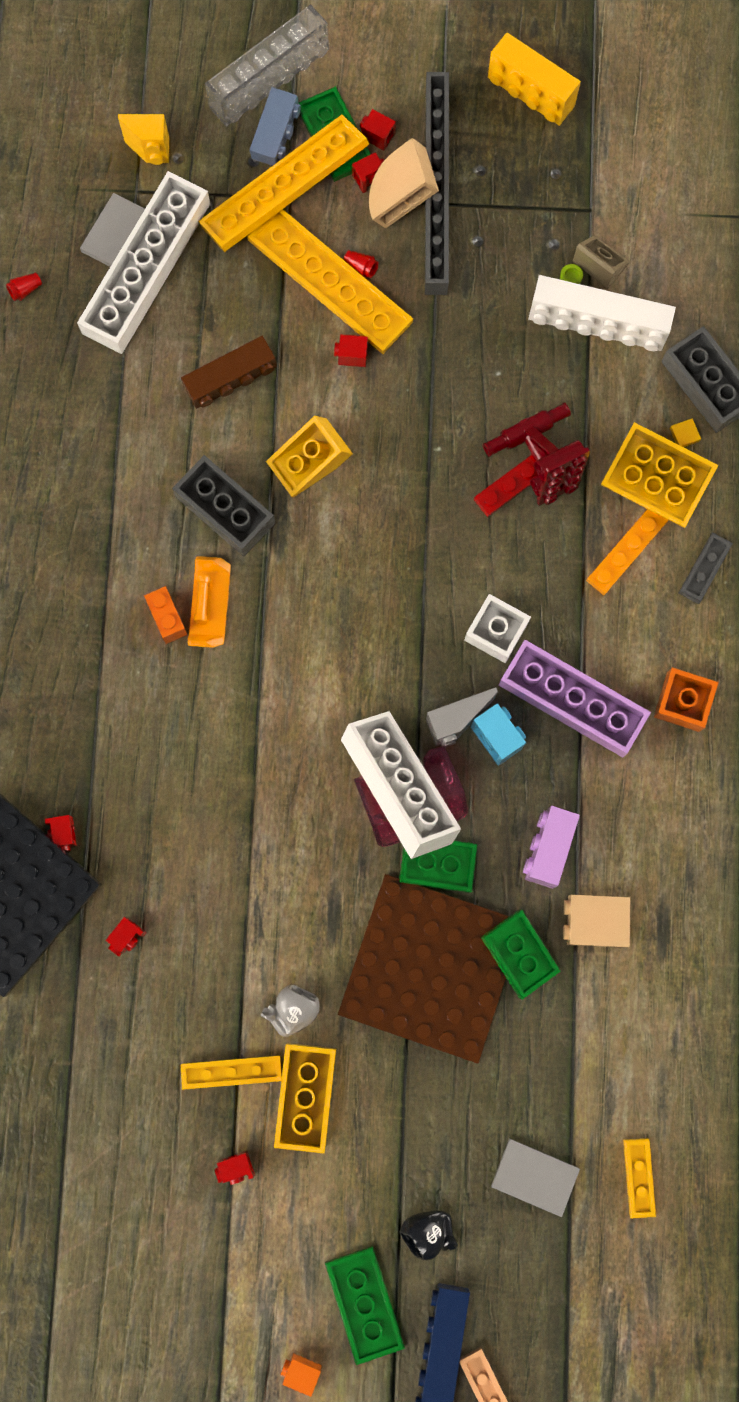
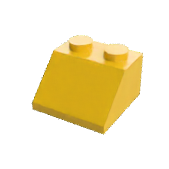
(146, 136)

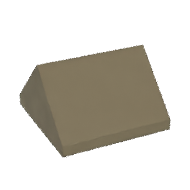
(599, 260)

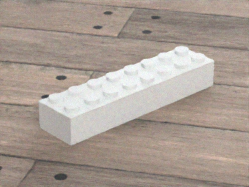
(144, 262)

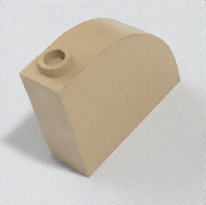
(401, 183)

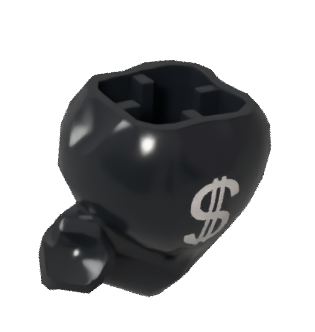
(428, 1234)

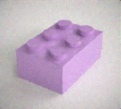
(550, 846)

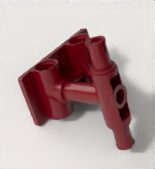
(557, 468)

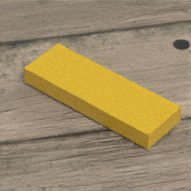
(639, 1178)

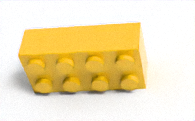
(533, 79)
(305, 1098)

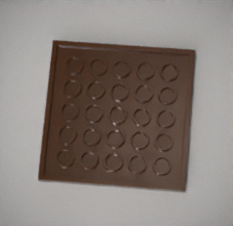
(426, 970)

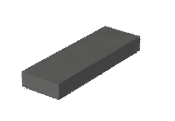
(705, 568)

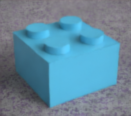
(498, 733)

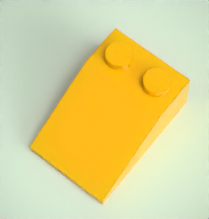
(309, 456)

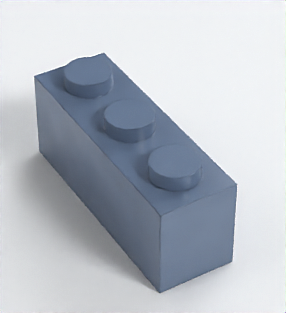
(275, 127)

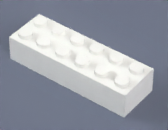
(601, 313)
(400, 784)

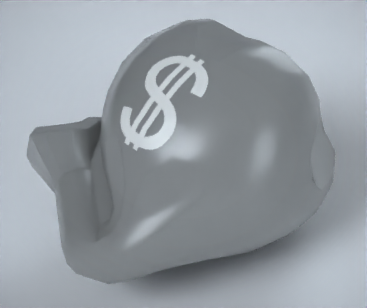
(293, 1010)

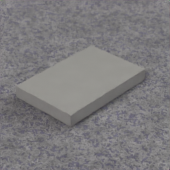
(112, 229)
(535, 1177)

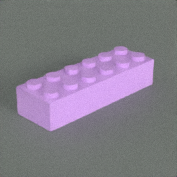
(574, 698)

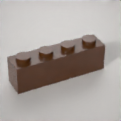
(229, 372)

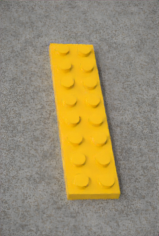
(283, 183)
(331, 280)

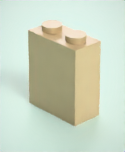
(597, 921)

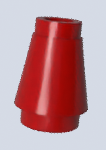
(362, 263)
(23, 286)

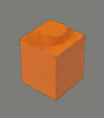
(301, 1374)

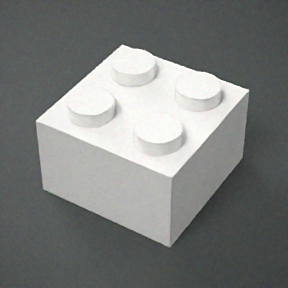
(497, 628)

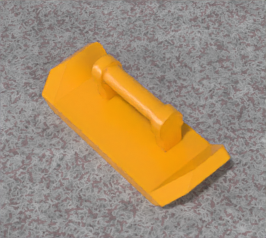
(209, 602)

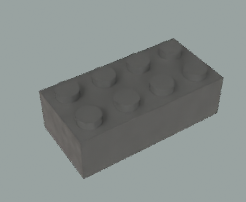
(706, 377)
(224, 505)

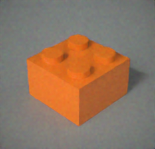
(686, 699)

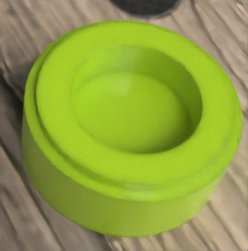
(571, 273)

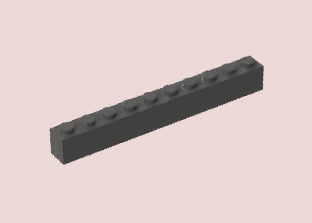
(438, 204)

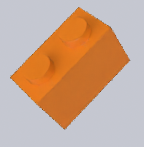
(165, 615)

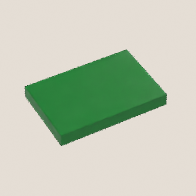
(443, 868)
(520, 954)

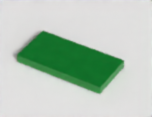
(322, 110)
(364, 1305)

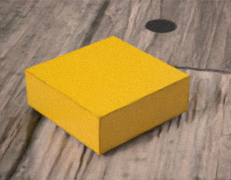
(685, 433)

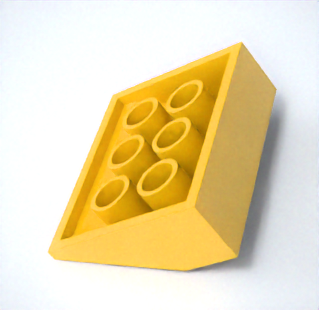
(659, 475)

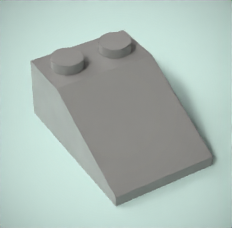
(452, 720)

